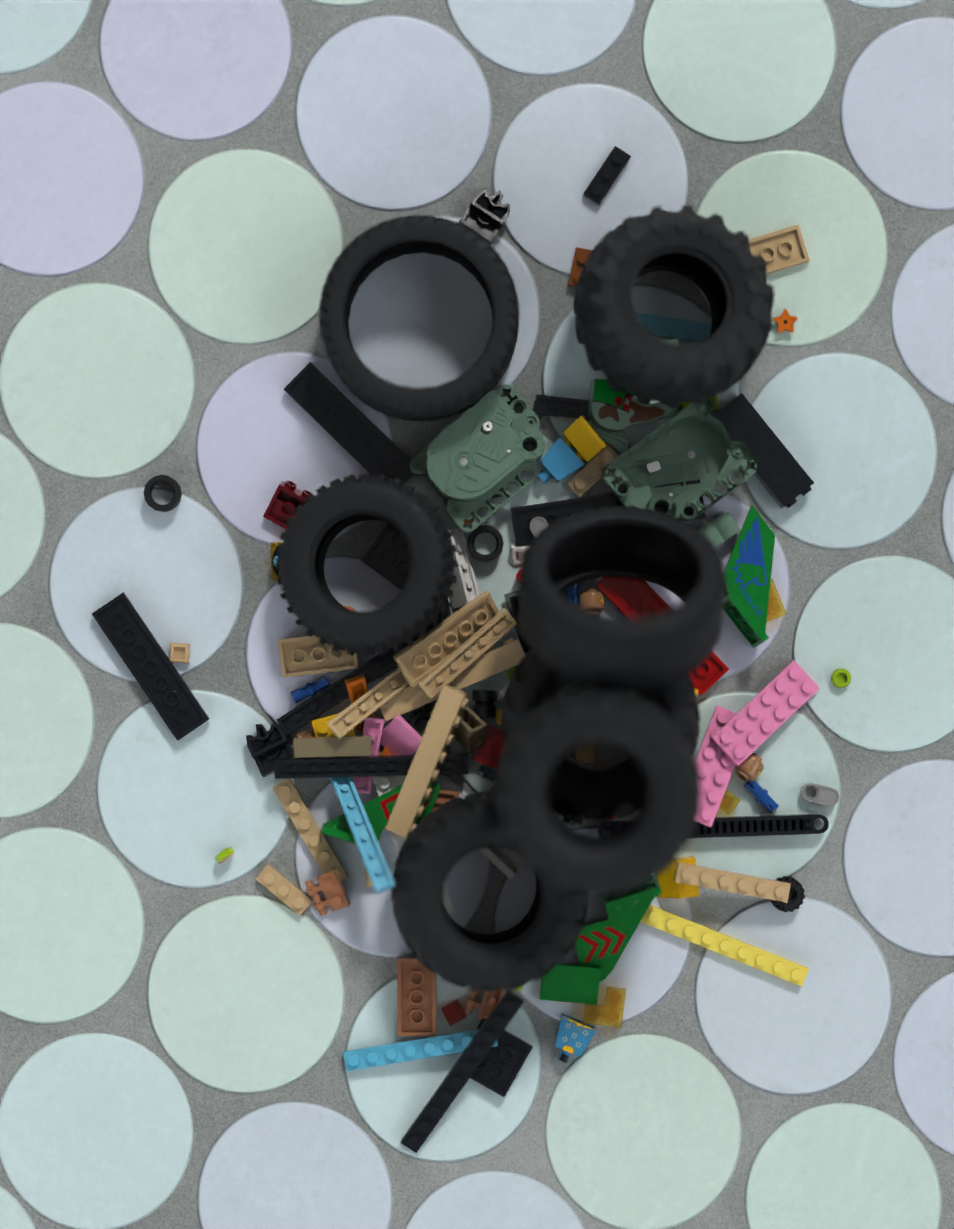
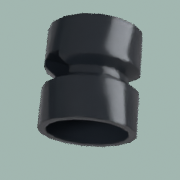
(484, 703)

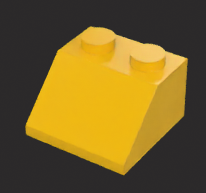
(583, 440)
(674, 889)

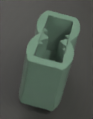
(720, 529)

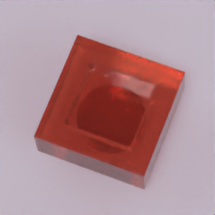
(453, 1012)

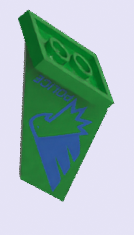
(750, 578)

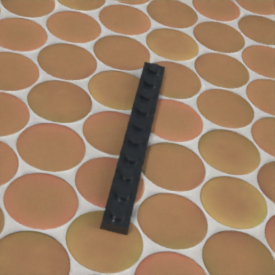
(337, 691)
(360, 766)
(462, 1070)

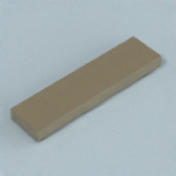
(333, 746)

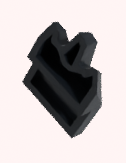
(486, 215)
(268, 746)

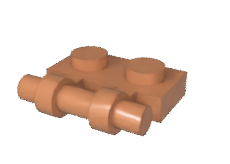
(332, 889)
(487, 1004)

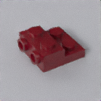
(284, 503)

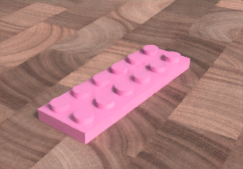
(765, 713)
(714, 768)

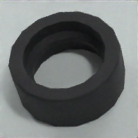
(148, 496)
(499, 540)

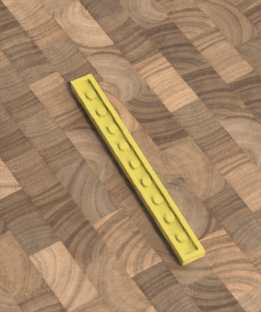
(725, 945)

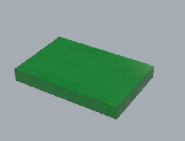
(571, 983)

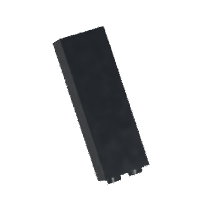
(778, 468)

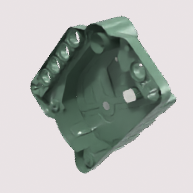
(681, 450)
(482, 456)

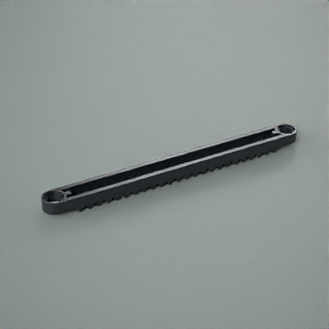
(744, 826)

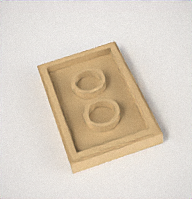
(780, 249)

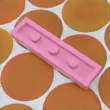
(372, 727)

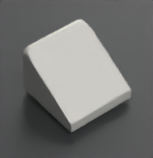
(517, 553)

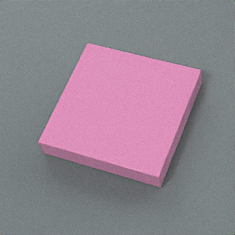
(400, 737)

